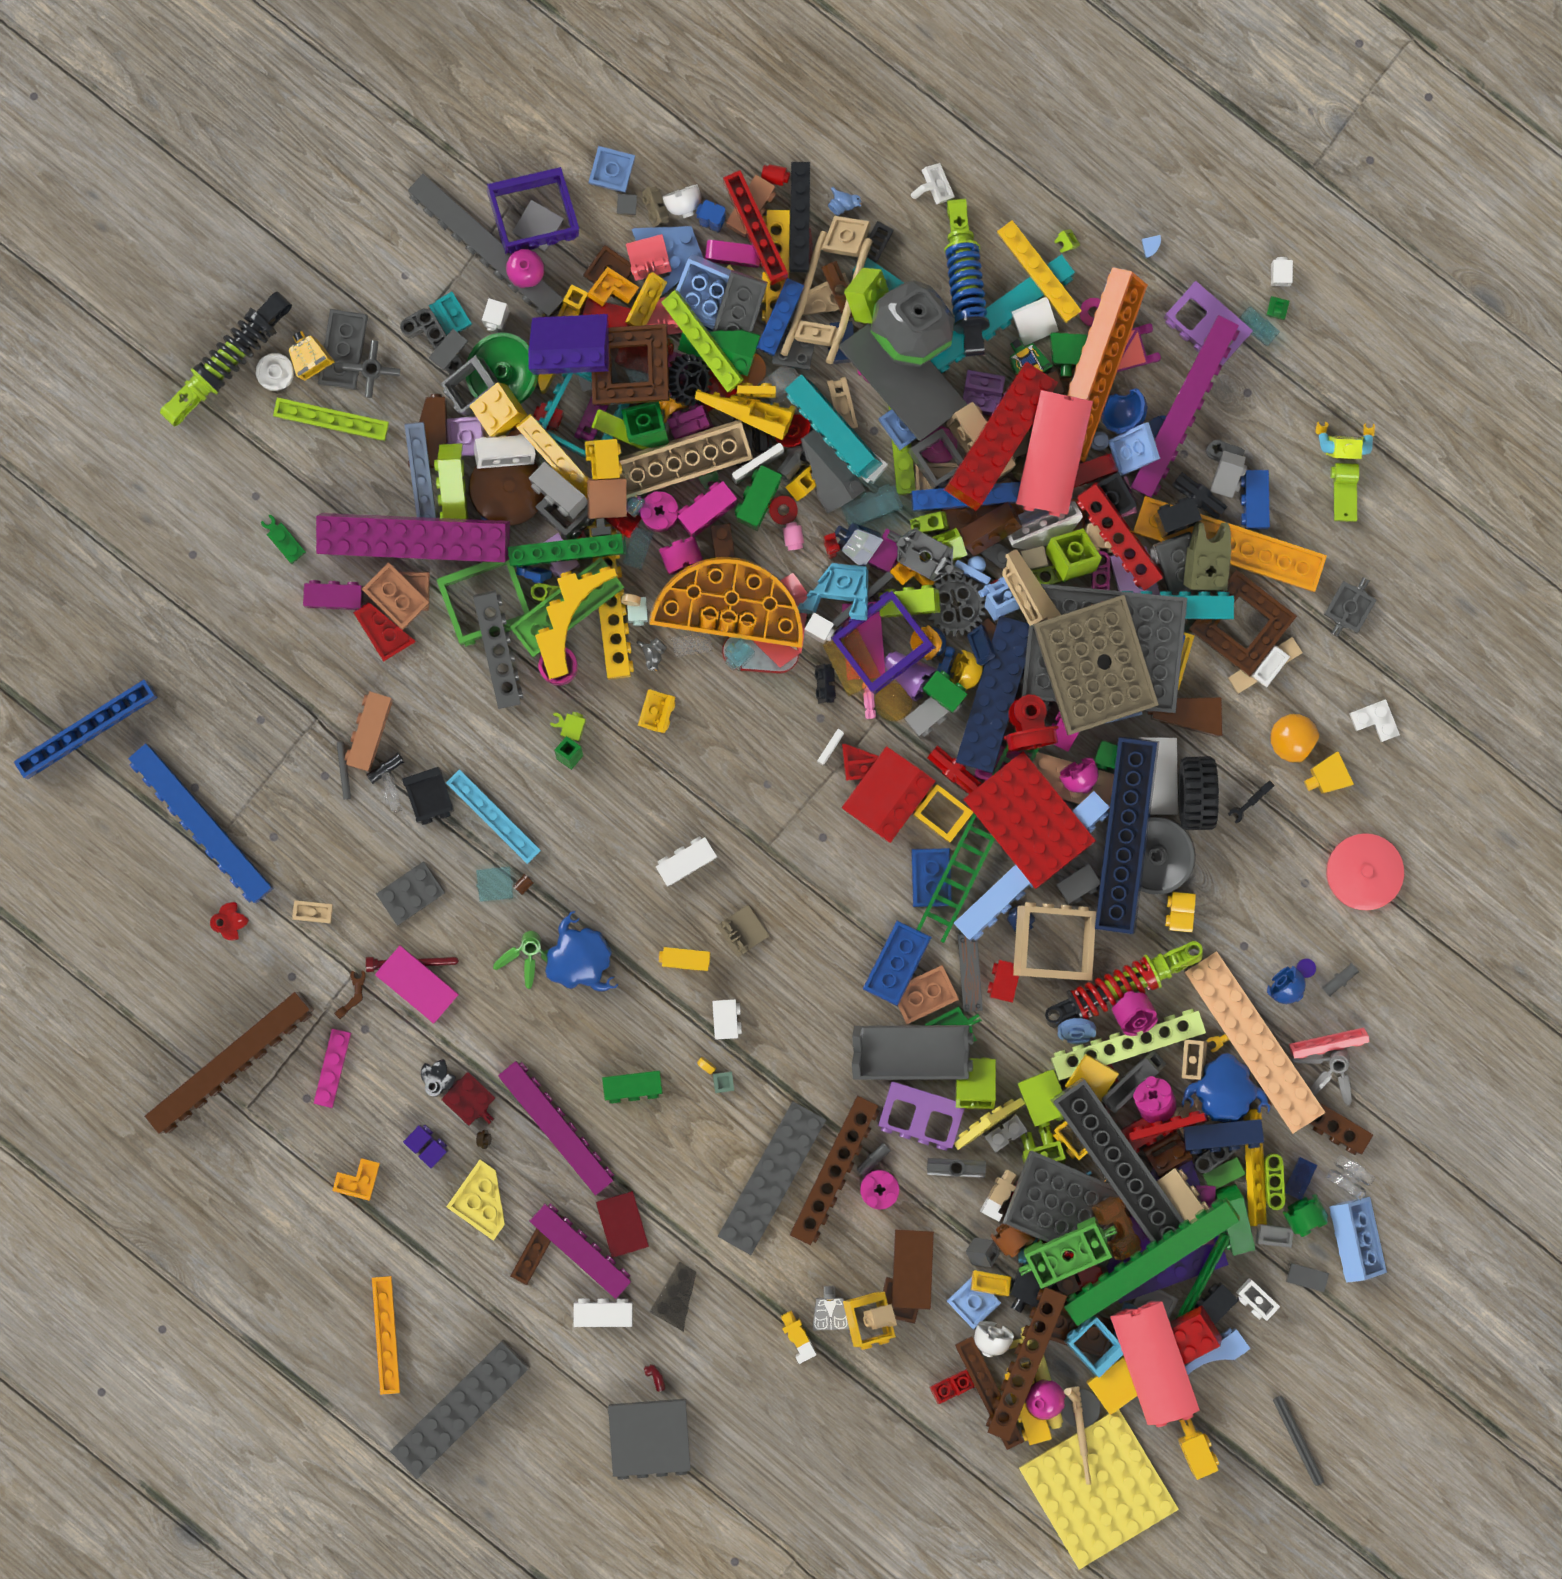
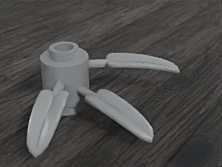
(1339, 1064)

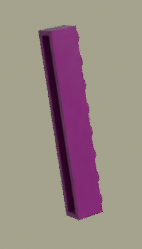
(556, 1128)

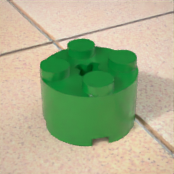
(1306, 1215)

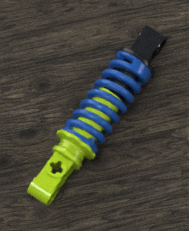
(965, 280)

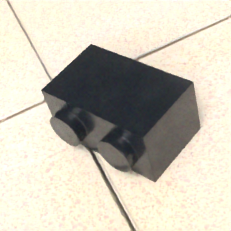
(1217, 1302)

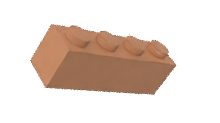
(369, 731)

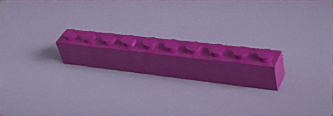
(1187, 401)

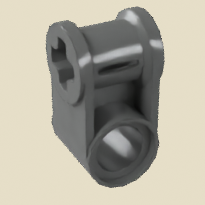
(1222, 446)

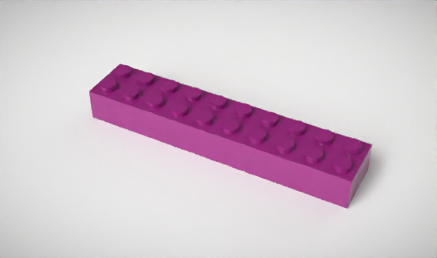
(412, 537)

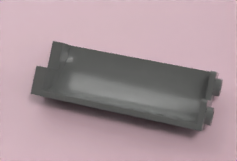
(911, 1052)

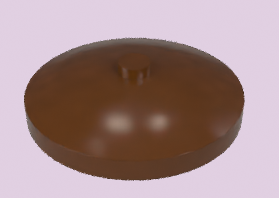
(504, 493)

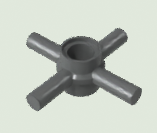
(371, 361)

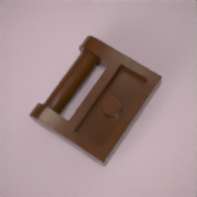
(1171, 1158)

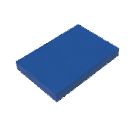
(927, 871)

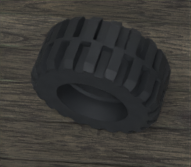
(1198, 793)

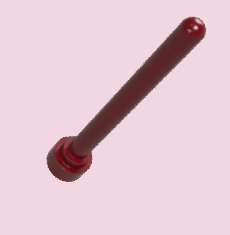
(373, 964)

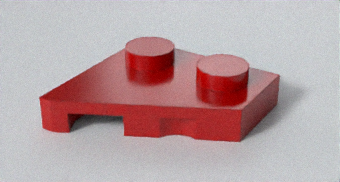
(625, 525)
(856, 762)

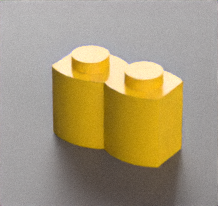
(1181, 912)

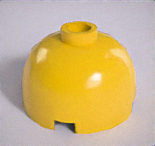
(966, 670)

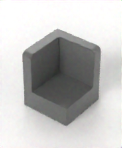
(982, 1252)

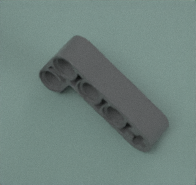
(427, 328)

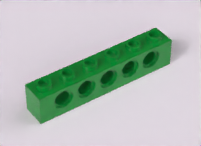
(567, 550)

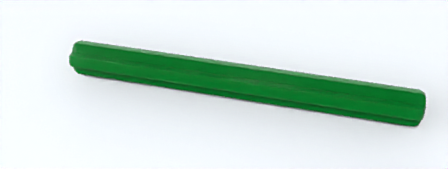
(1204, 1274)

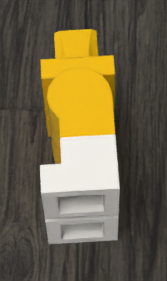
(798, 1336)

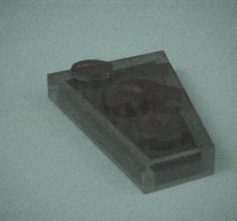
(675, 1297)

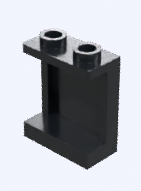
(428, 795)

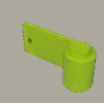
(1345, 491)

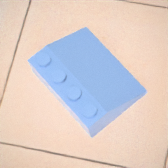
(703, 288)

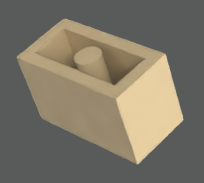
(1194, 1059)

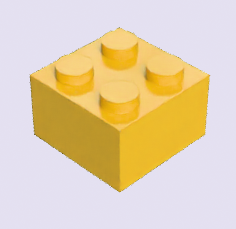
(498, 410)

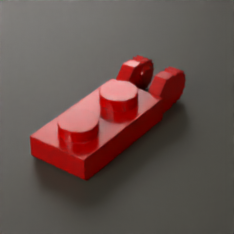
(831, 545)

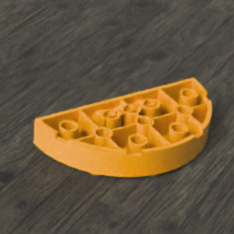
(729, 600)

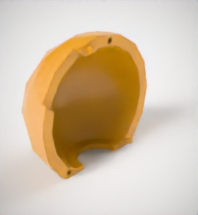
(1294, 737)

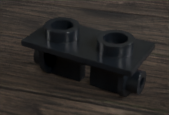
(824, 674)

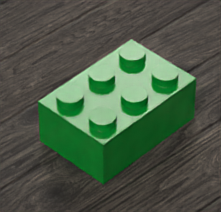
(758, 497)

